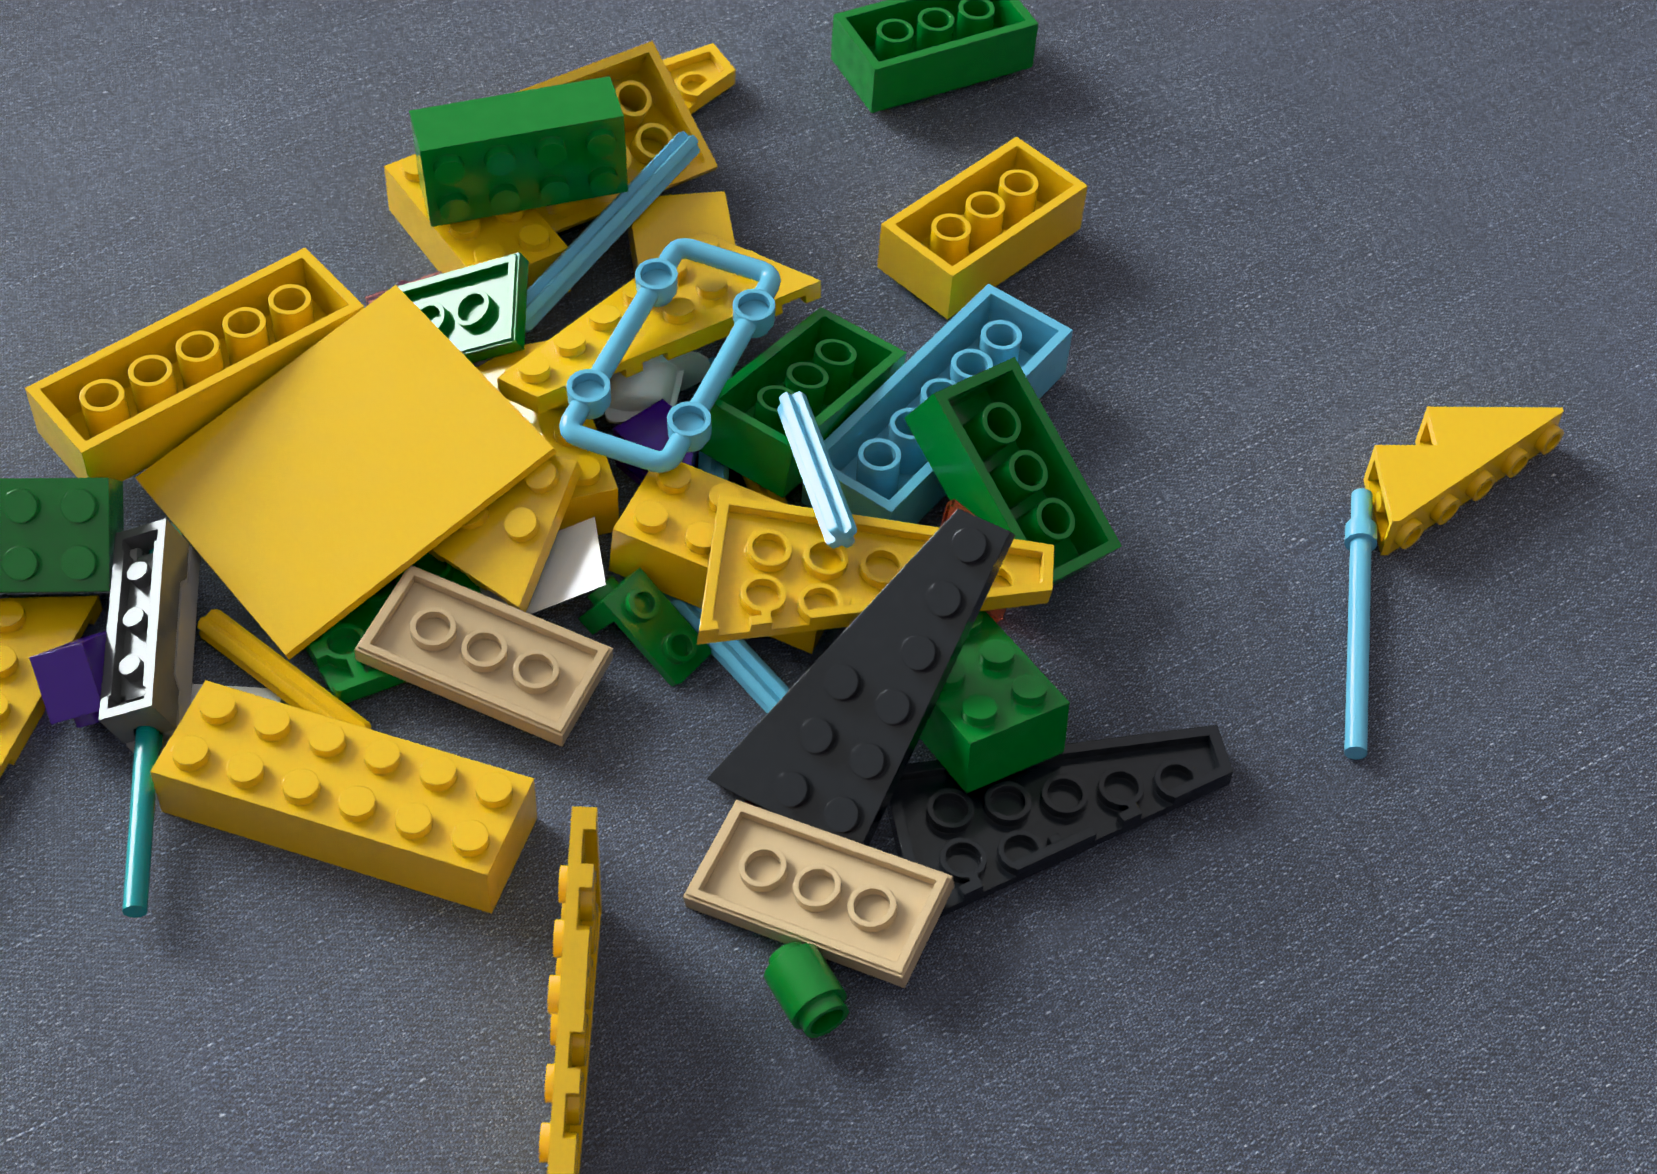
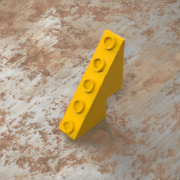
(1453, 461)

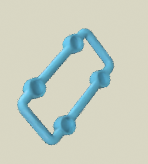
(689, 421)

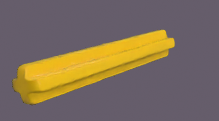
(272, 669)

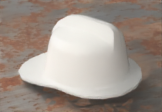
(657, 381)

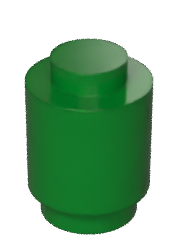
(806, 989)

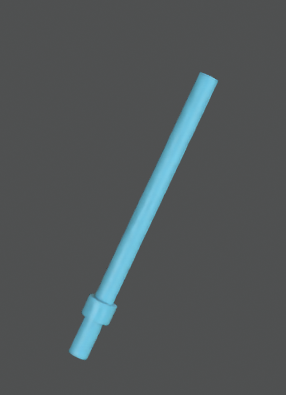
(1360, 541)

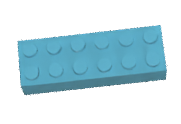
(874, 447)

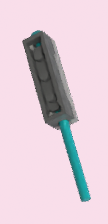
(148, 671)

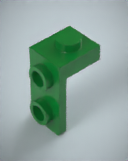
(649, 623)

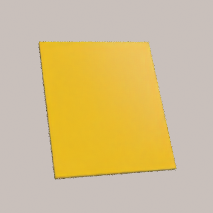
(344, 469)

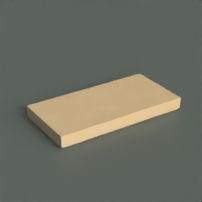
(484, 655)
(820, 890)

